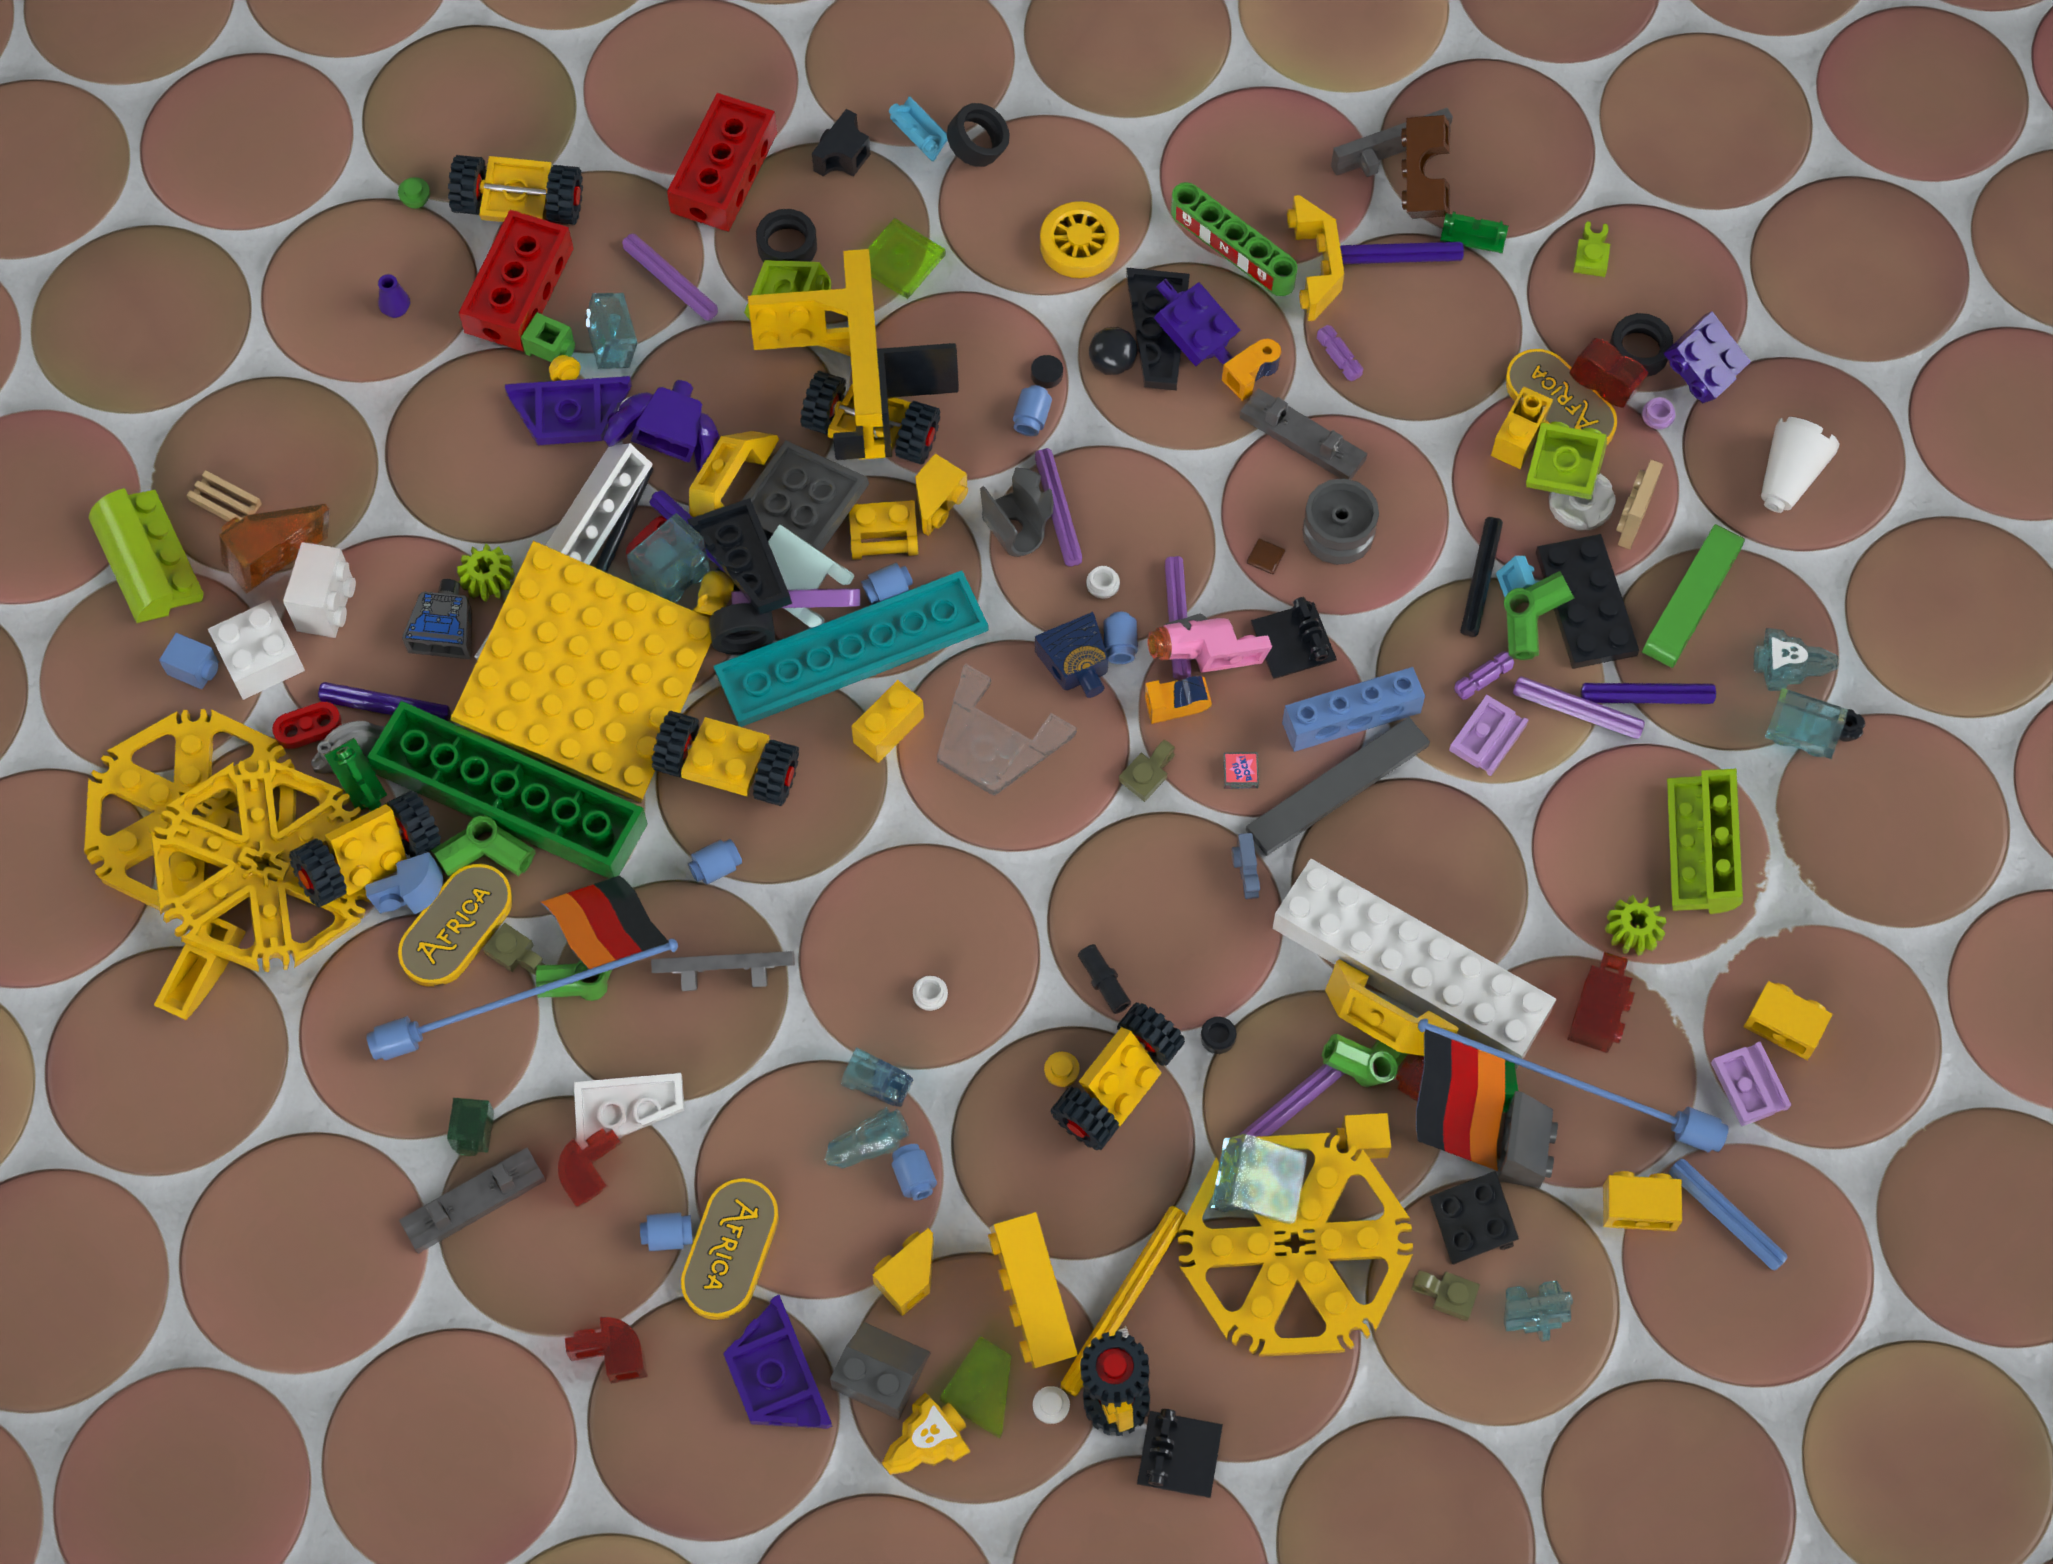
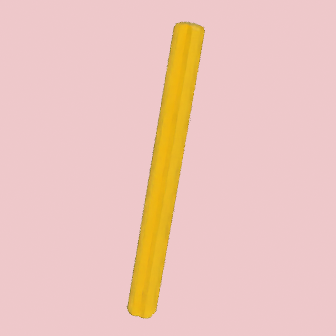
(1128, 1291)

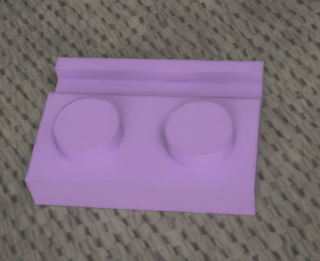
(1488, 735)
(1751, 1083)

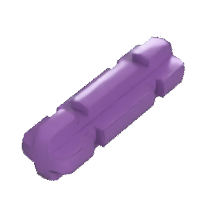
(1339, 353)
(1484, 675)

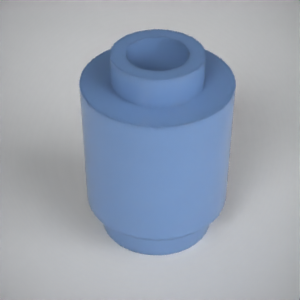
(1032, 410)
(886, 583)
(1120, 637)
(714, 861)
(913, 1172)
(666, 1231)

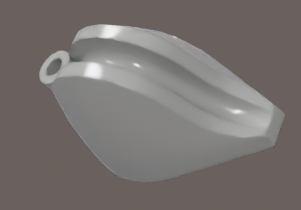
(363, 732)

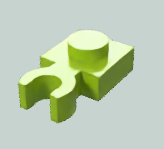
(1592, 252)

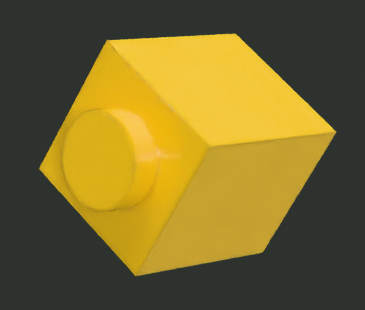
(1367, 1132)

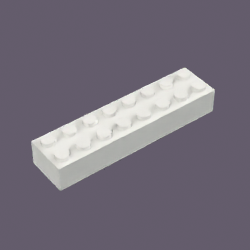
(1412, 960)

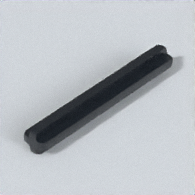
(1481, 576)

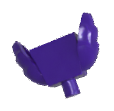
(666, 423)

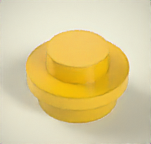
(564, 368)
(1061, 1069)

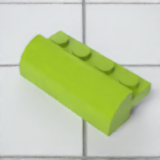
(144, 553)
(1705, 841)

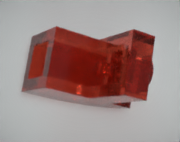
(576, 1166)
(616, 1343)

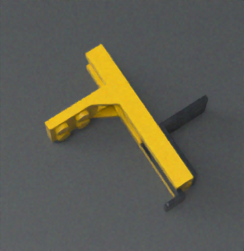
(877, 374)

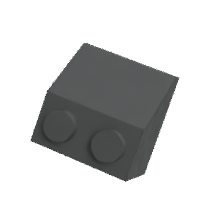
(1526, 1142)
(879, 1370)

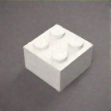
(319, 590)
(256, 649)

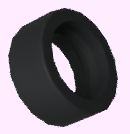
(988, 119)
(781, 220)
(1647, 325)
(740, 629)

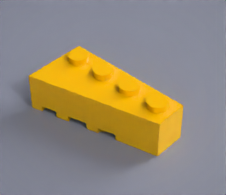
(1033, 1290)

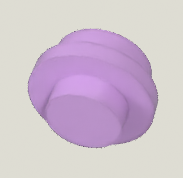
(1658, 413)

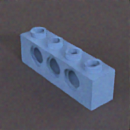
(1353, 709)

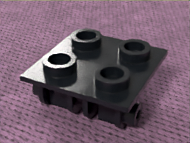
(1295, 638)
(1474, 1218)
(1179, 1454)

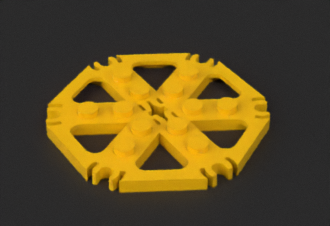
(154, 792)
(234, 852)
(1313, 1271)

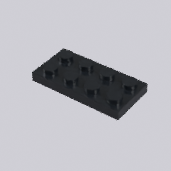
(1596, 620)

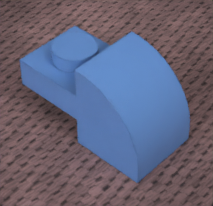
(415, 885)

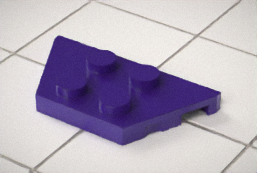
(568, 408)
(775, 1373)

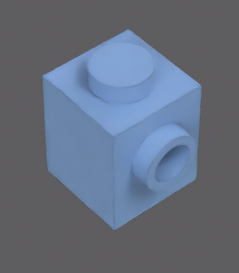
(189, 661)

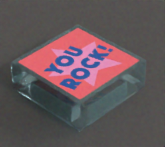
(1240, 770)

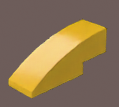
(196, 972)

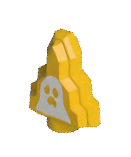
(927, 1437)

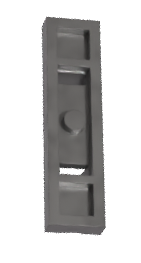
(1372, 148)
(1303, 435)
(690, 965)
(472, 1200)

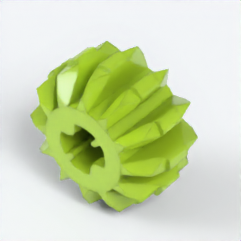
(498, 576)
(1631, 937)

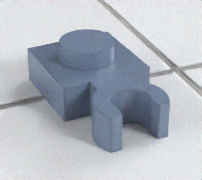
(1245, 858)

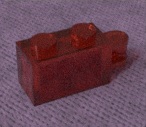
(1602, 1004)

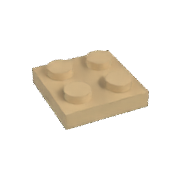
(1638, 503)

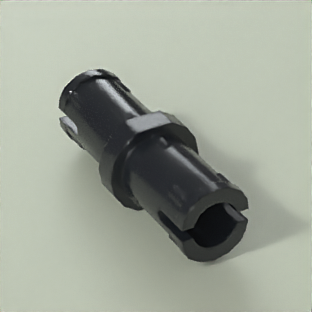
(1104, 979)

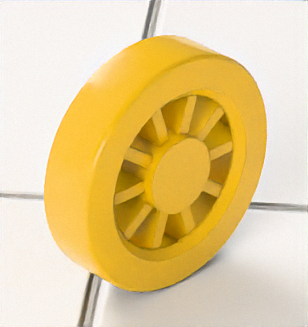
(1079, 239)

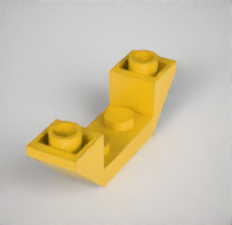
(1313, 223)
(723, 465)
(1375, 1014)

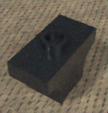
(841, 147)

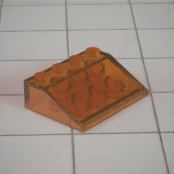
(269, 541)

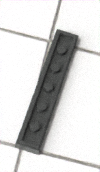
(1337, 786)

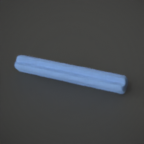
(1728, 1214)

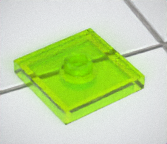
(903, 258)

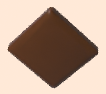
(1265, 556)

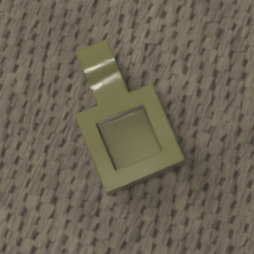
(1146, 773)
(512, 949)
(1451, 1294)

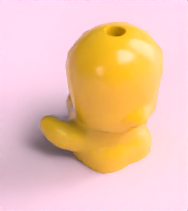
(714, 593)

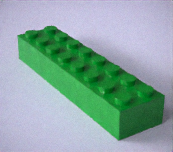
(512, 789)

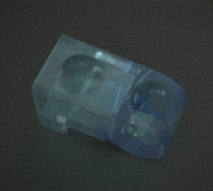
(877, 1078)

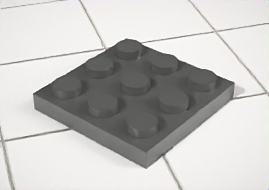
(805, 494)

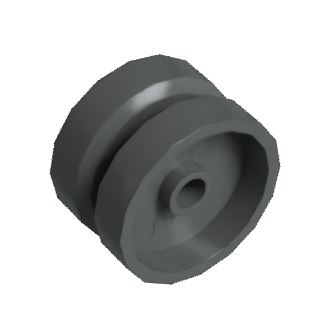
(1340, 521)

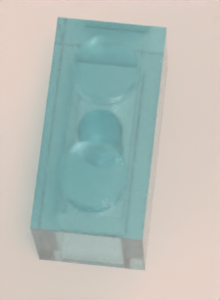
(611, 330)
(1806, 723)

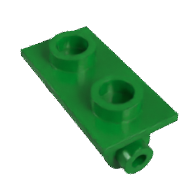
(1474, 233)
(356, 775)

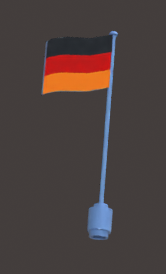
(604, 930)
(1465, 1099)

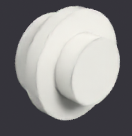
(1103, 582)
(930, 993)
(1051, 1405)

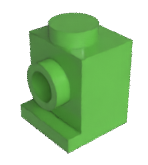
(547, 338)

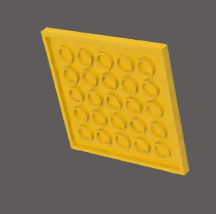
(584, 670)

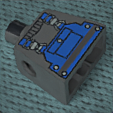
(441, 623)

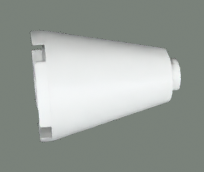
(1795, 461)

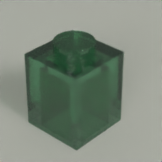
(470, 1126)

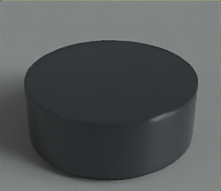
(1046, 371)
(1218, 1035)

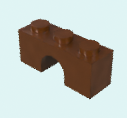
(1424, 139)

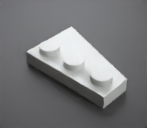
(625, 1103)

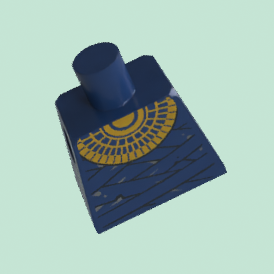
(1075, 654)

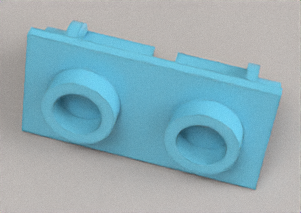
(919, 127)

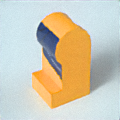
(1250, 365)
(1176, 698)

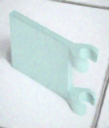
(804, 568)

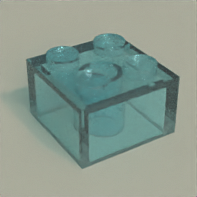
(669, 560)

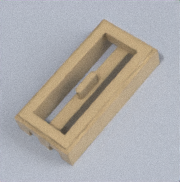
(211, 479)

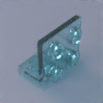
(1259, 1178)

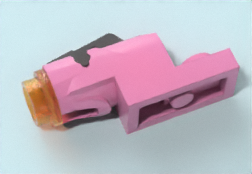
(1209, 642)

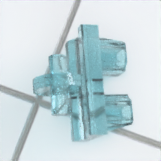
(1537, 1313)

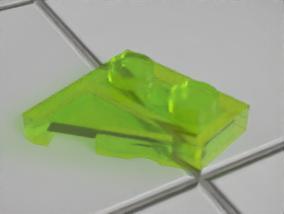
(981, 1386)

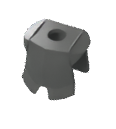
(1025, 505)

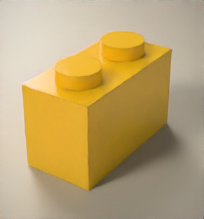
(887, 721)
(1788, 1019)
(1642, 1201)

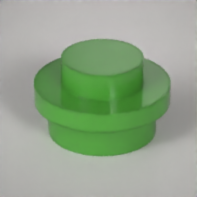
(414, 192)

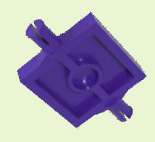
(1196, 323)

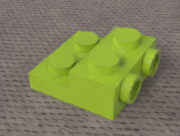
(790, 277)
(1567, 460)

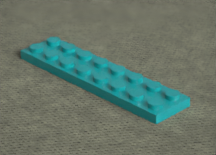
(850, 648)

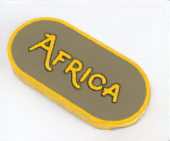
(1571, 402)
(455, 925)
(729, 1249)

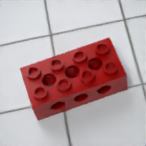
(722, 162)
(516, 279)

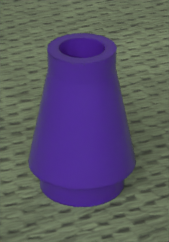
(392, 297)

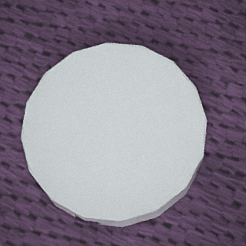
(1581, 512)

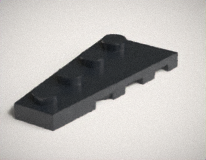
(1156, 349)
(743, 552)

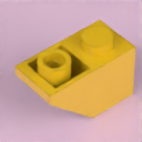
(1521, 427)
(938, 490)
(908, 1274)

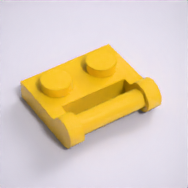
(883, 521)

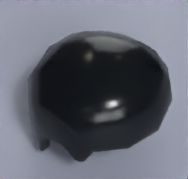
(1113, 350)

